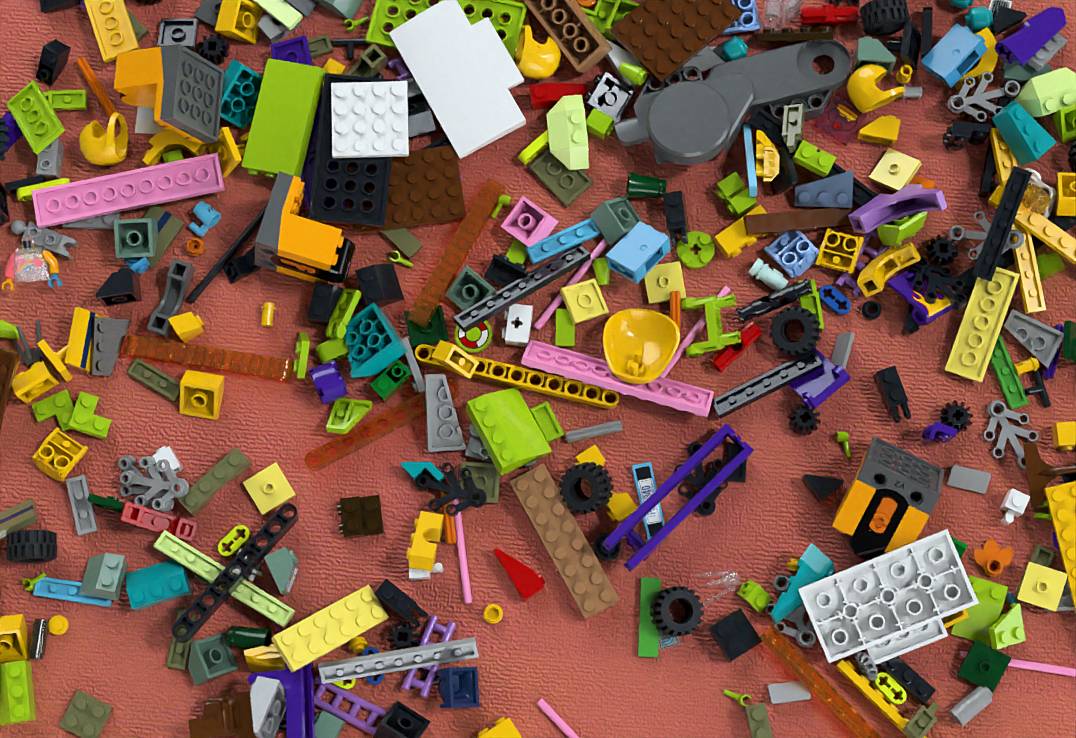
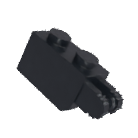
(676, 216)
(892, 392)
(399, 601)

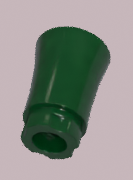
(645, 186)
(248, 637)

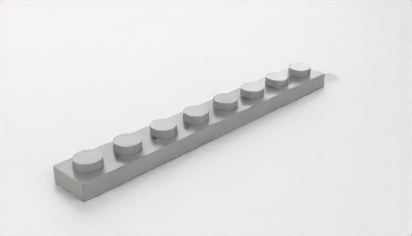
(398, 660)

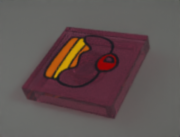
(840, 120)

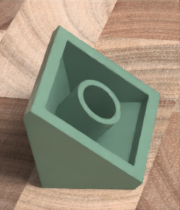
(469, 289)

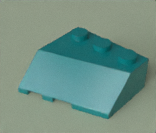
(240, 94)
(1022, 133)
(372, 342)

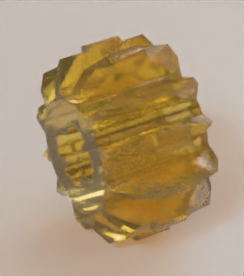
(1036, 199)

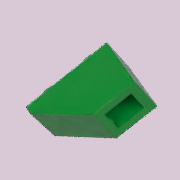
(390, 380)

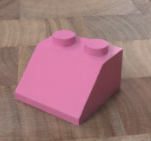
(529, 222)

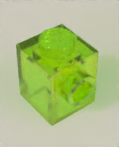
(1049, 265)

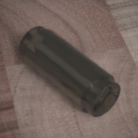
(38, 639)

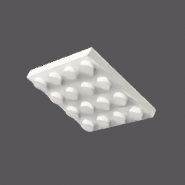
(369, 119)

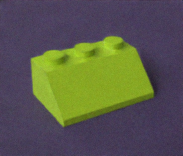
(16, 693)

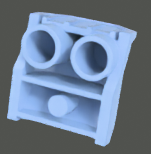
(749, 19)
(793, 252)

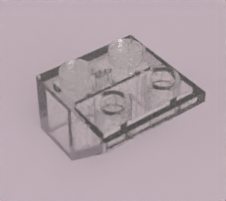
(779, 12)

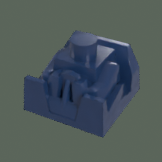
(459, 687)

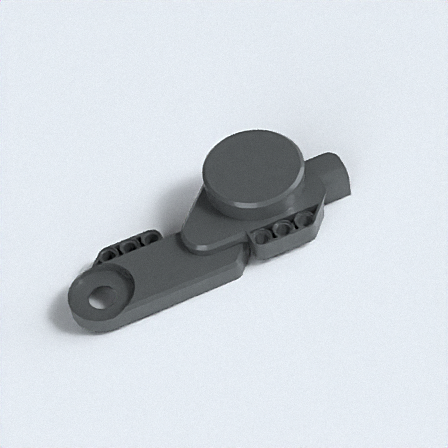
(700, 116)

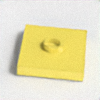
(895, 170)
(663, 280)
(584, 301)
(269, 488)
(1042, 586)

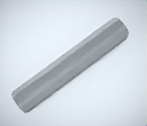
(594, 431)

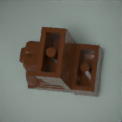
(224, 718)

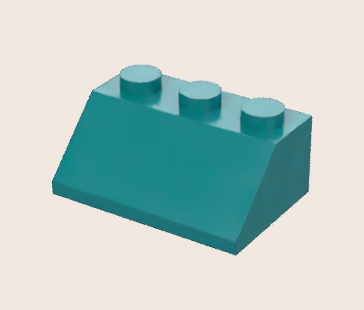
(157, 584)

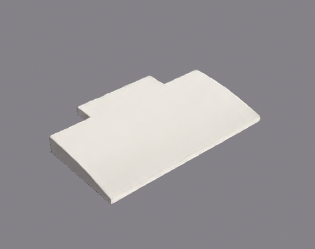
(461, 75)
(890, 600)

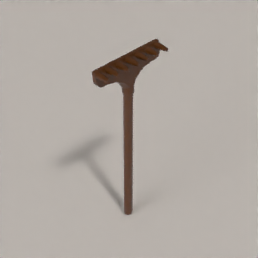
(1040, 473)

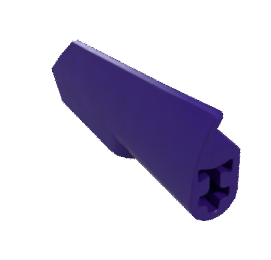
(1032, 36)

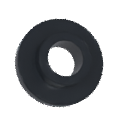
(871, 304)

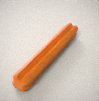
(96, 86)

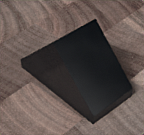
(1005, 19)
(821, 486)

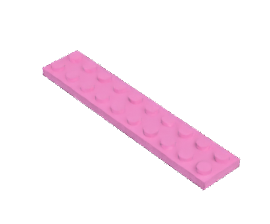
(128, 190)
(597, 372)

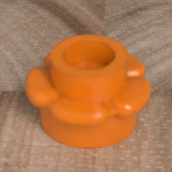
(195, 242)

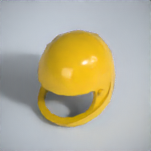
(536, 59)
(863, 88)
(103, 147)

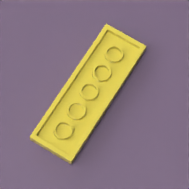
(981, 325)
(329, 628)

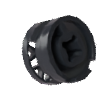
(601, 552)

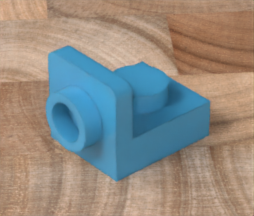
(137, 264)

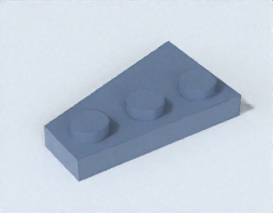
(827, 192)

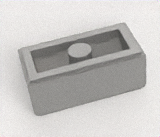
(842, 349)
(968, 479)
(788, 692)

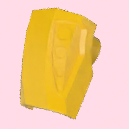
(766, 157)
(839, 251)
(58, 455)
(264, 659)

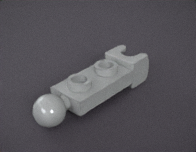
(42, 236)

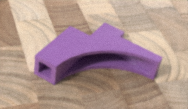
(889, 207)

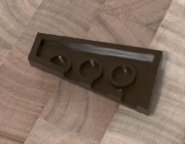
(803, 33)

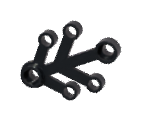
(922, 268)
(700, 481)
(454, 491)

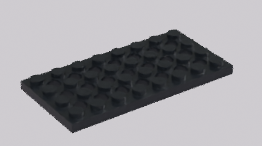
(342, 176)

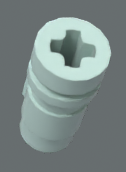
(770, 277)

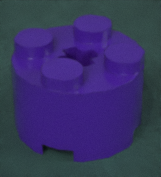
(328, 382)

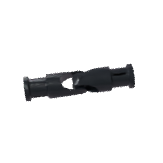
(768, 303)

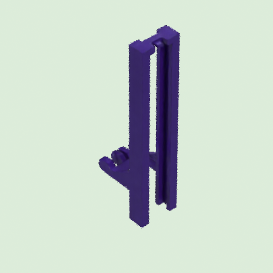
(646, 549)
(299, 699)

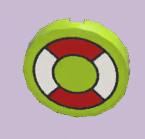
(474, 340)

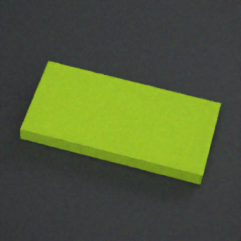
(35, 117)

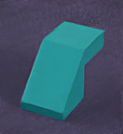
(416, 469)

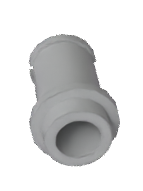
(911, 92)

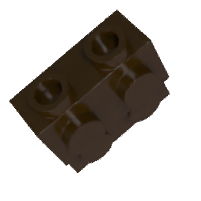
(360, 516)

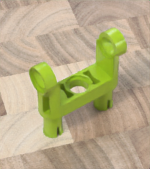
(716, 338)

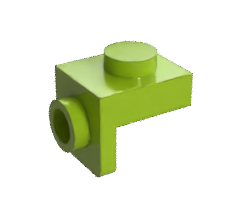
(754, 595)

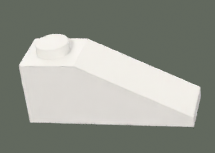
(617, 57)

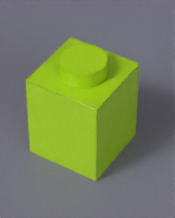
(599, 124)

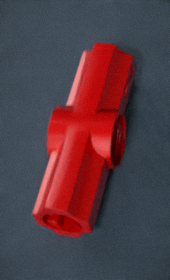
(829, 15)
(728, 355)

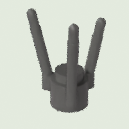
(31, 355)

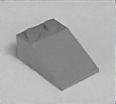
(267, 706)

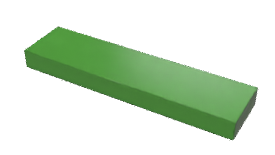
(1007, 376)
(647, 630)

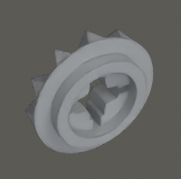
(866, 665)

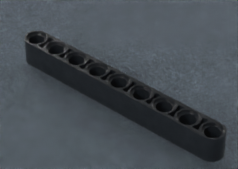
(234, 581)

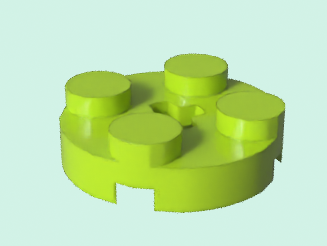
(700, 260)

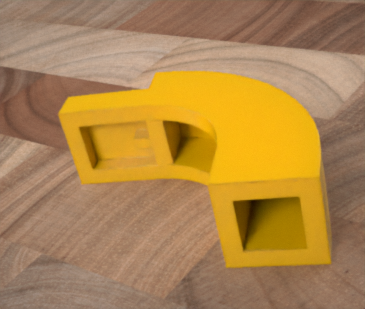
(985, 63)
(167, 141)
(883, 266)

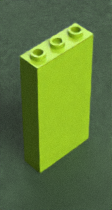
(283, 118)

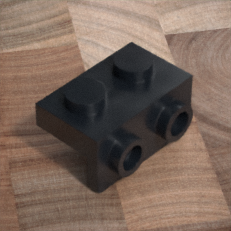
(503, 271)

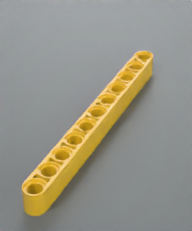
(527, 375)

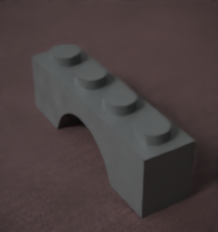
(177, 285)

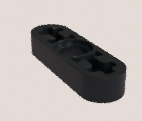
(926, 31)

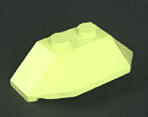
(1048, 92)
(569, 132)

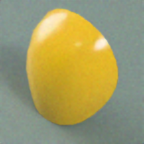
(639, 344)

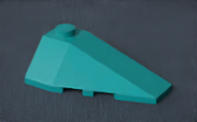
(813, 567)

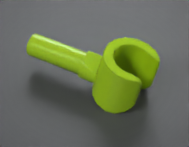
(355, 23)
(503, 200)
(397, 258)
(844, 437)
(33, 581)
(738, 697)

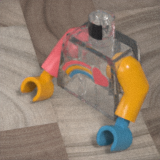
(31, 264)

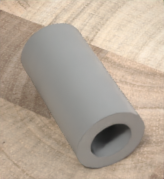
(971, 705)

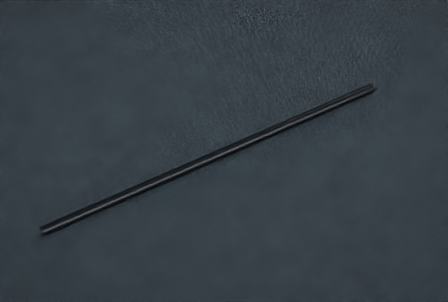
(233, 249)

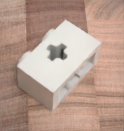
(521, 314)

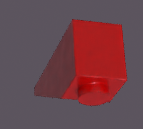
(548, 94)
(523, 577)

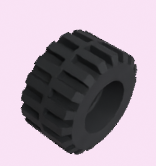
(884, 17)
(780, 325)
(572, 489)
(31, 546)
(691, 606)

